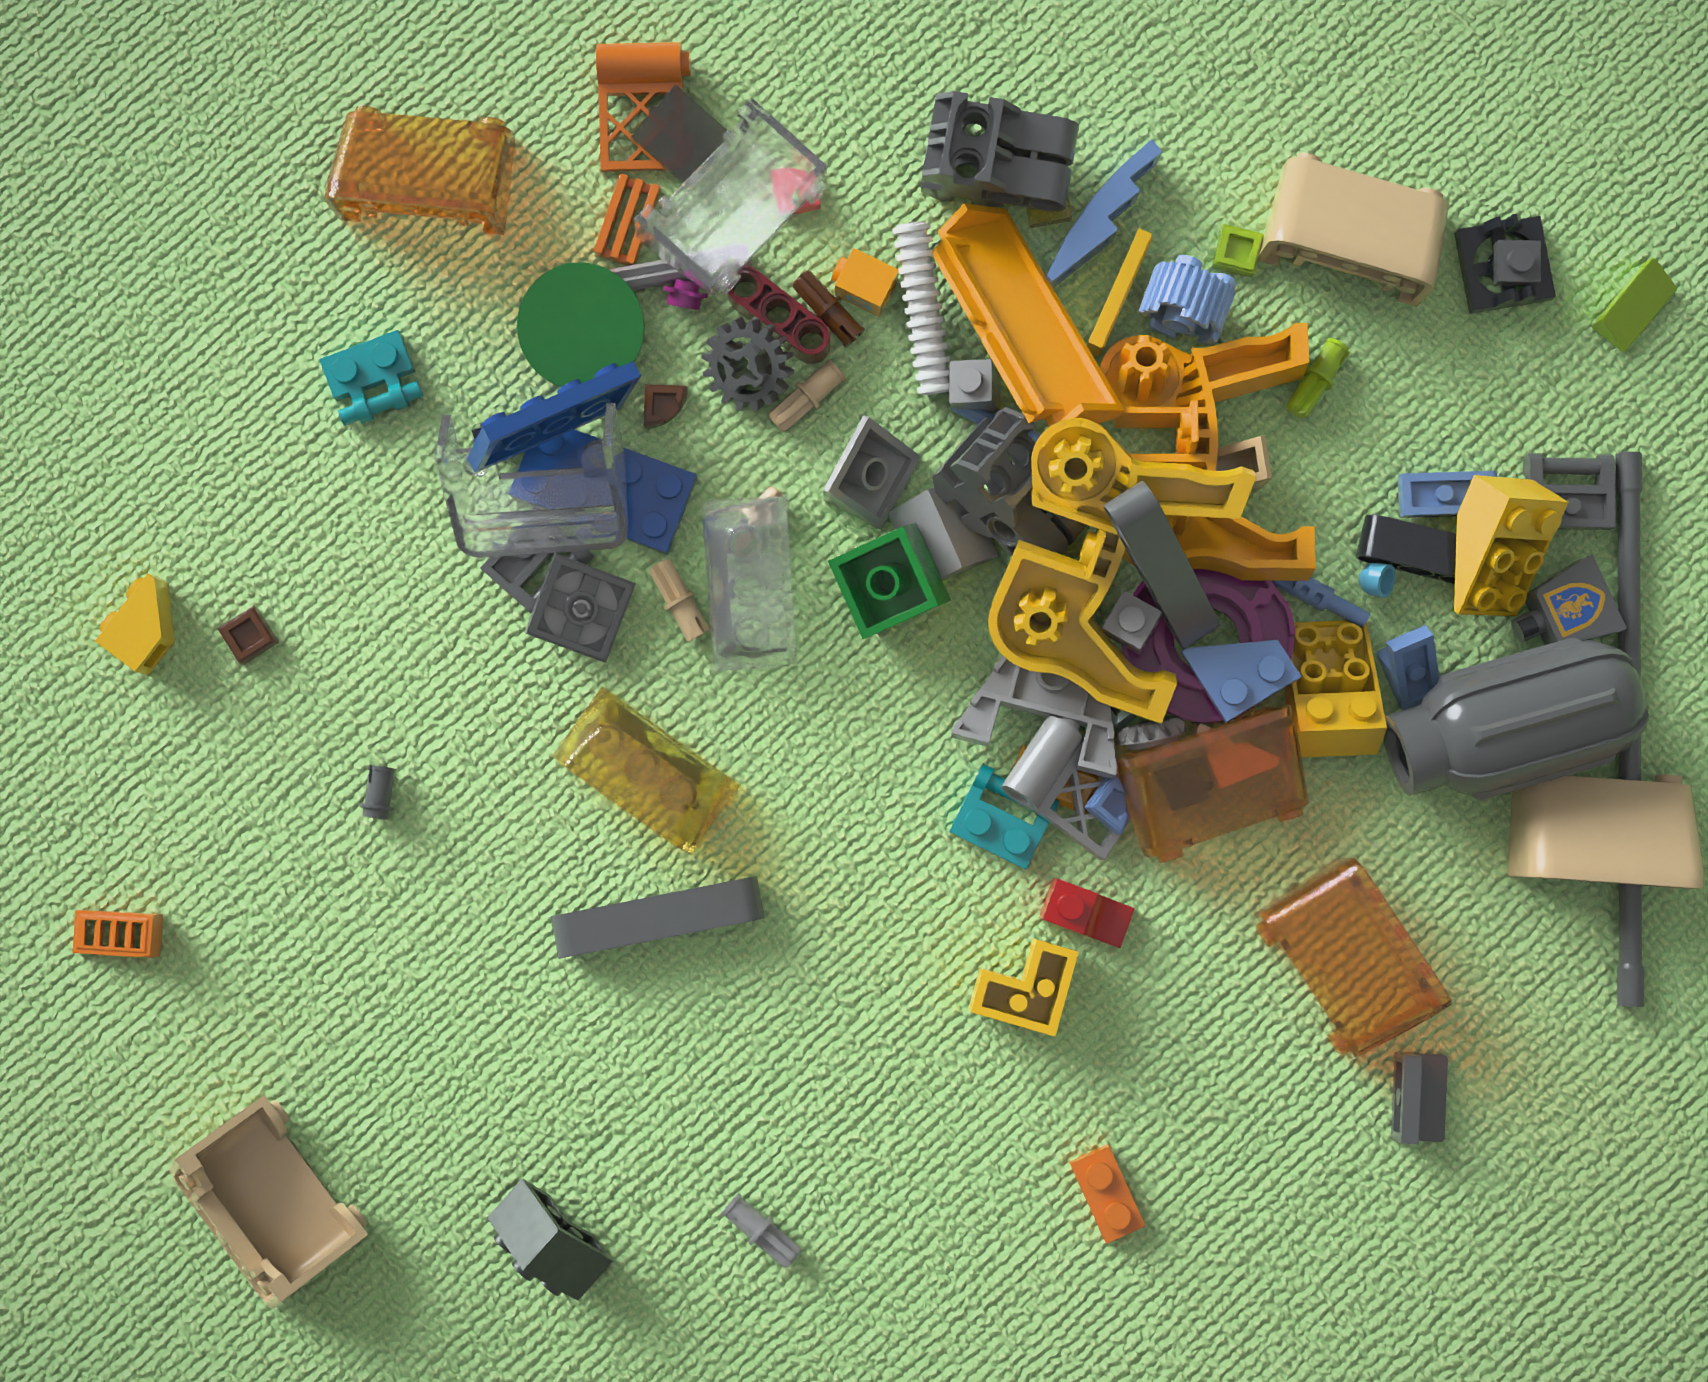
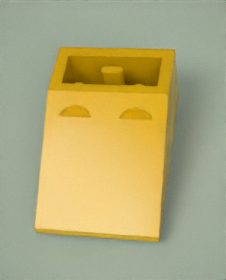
(1502, 543)
(1338, 691)

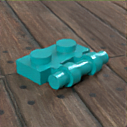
(369, 366)

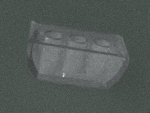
(750, 583)

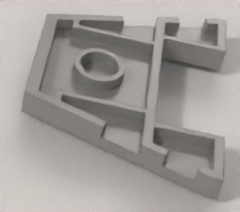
(1044, 696)

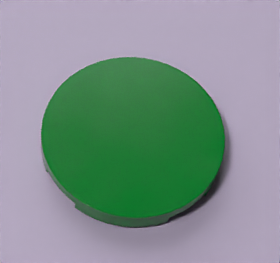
(579, 322)

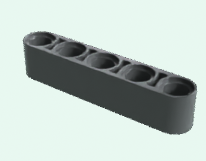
(1162, 564)
(657, 917)

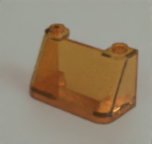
(422, 168)
(1215, 782)
(1353, 957)

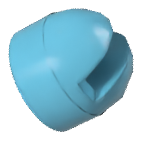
(1377, 579)

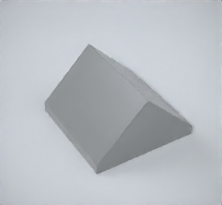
(870, 474)
(946, 536)

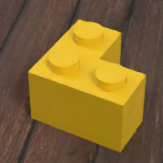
(1034, 999)

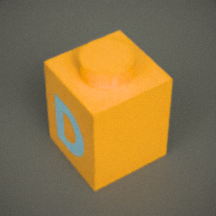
(865, 281)

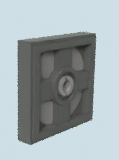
(580, 607)

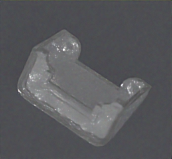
(733, 201)

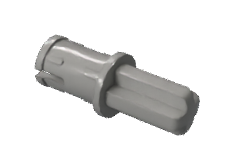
(761, 1231)

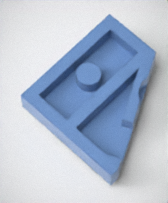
(1241, 674)

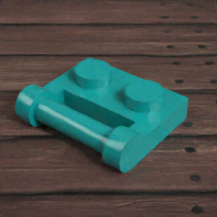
(994, 828)

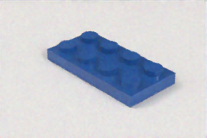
(551, 417)
(654, 489)

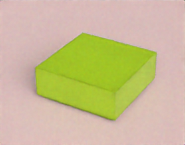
(1237, 250)

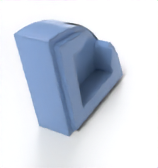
(1109, 805)

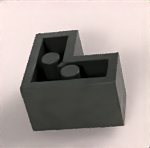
(546, 1242)

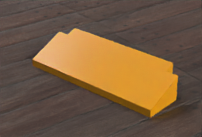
(1021, 319)

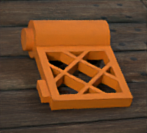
(632, 71)

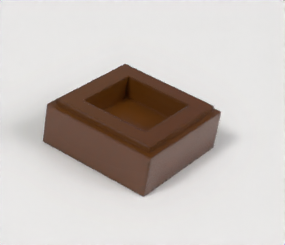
(248, 635)

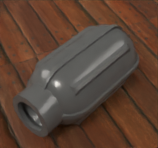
(1519, 720)

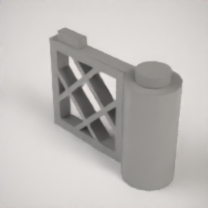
(1044, 771)

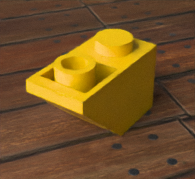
(142, 627)

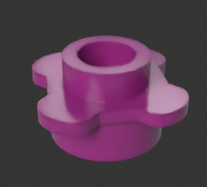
(685, 294)

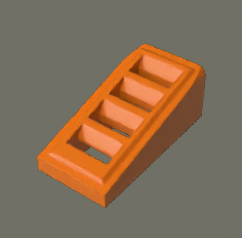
(149, 940)

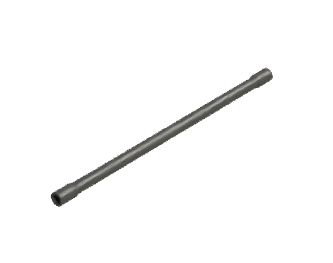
(1628, 488)

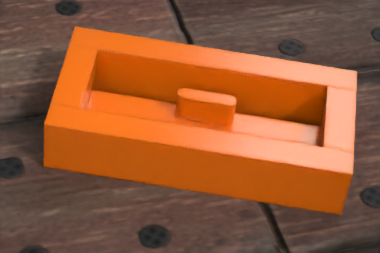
(637, 186)

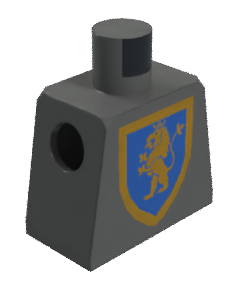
(1570, 606)

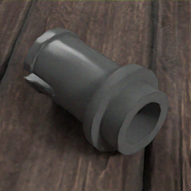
(378, 792)

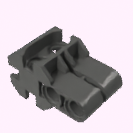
(1017, 157)
(1007, 506)

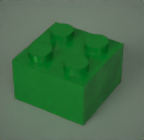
(889, 580)

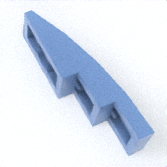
(1094, 226)

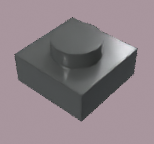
(1517, 263)

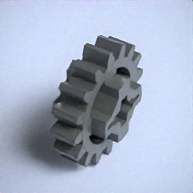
(764, 358)

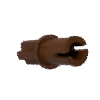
(828, 308)

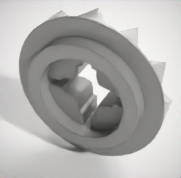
(1151, 733)

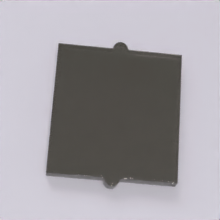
(679, 134)

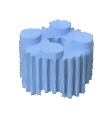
(1188, 300)

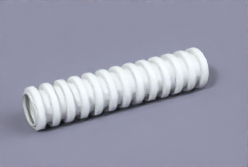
(923, 307)

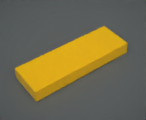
(1119, 292)

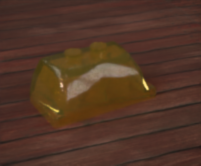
(645, 771)

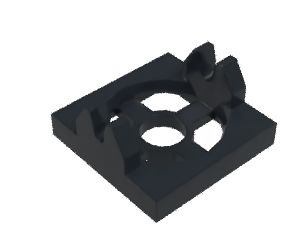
(1477, 295)

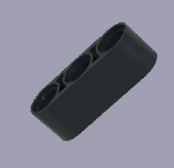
(1408, 547)

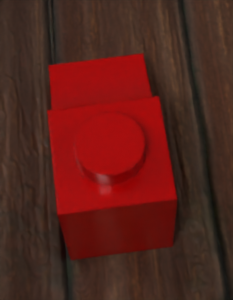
(1086, 912)

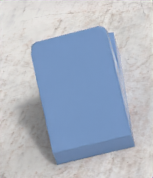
(1410, 666)

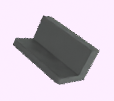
(1419, 1097)

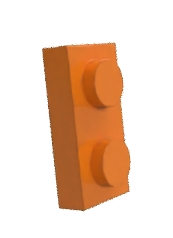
(1107, 1194)

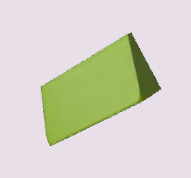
(1635, 305)

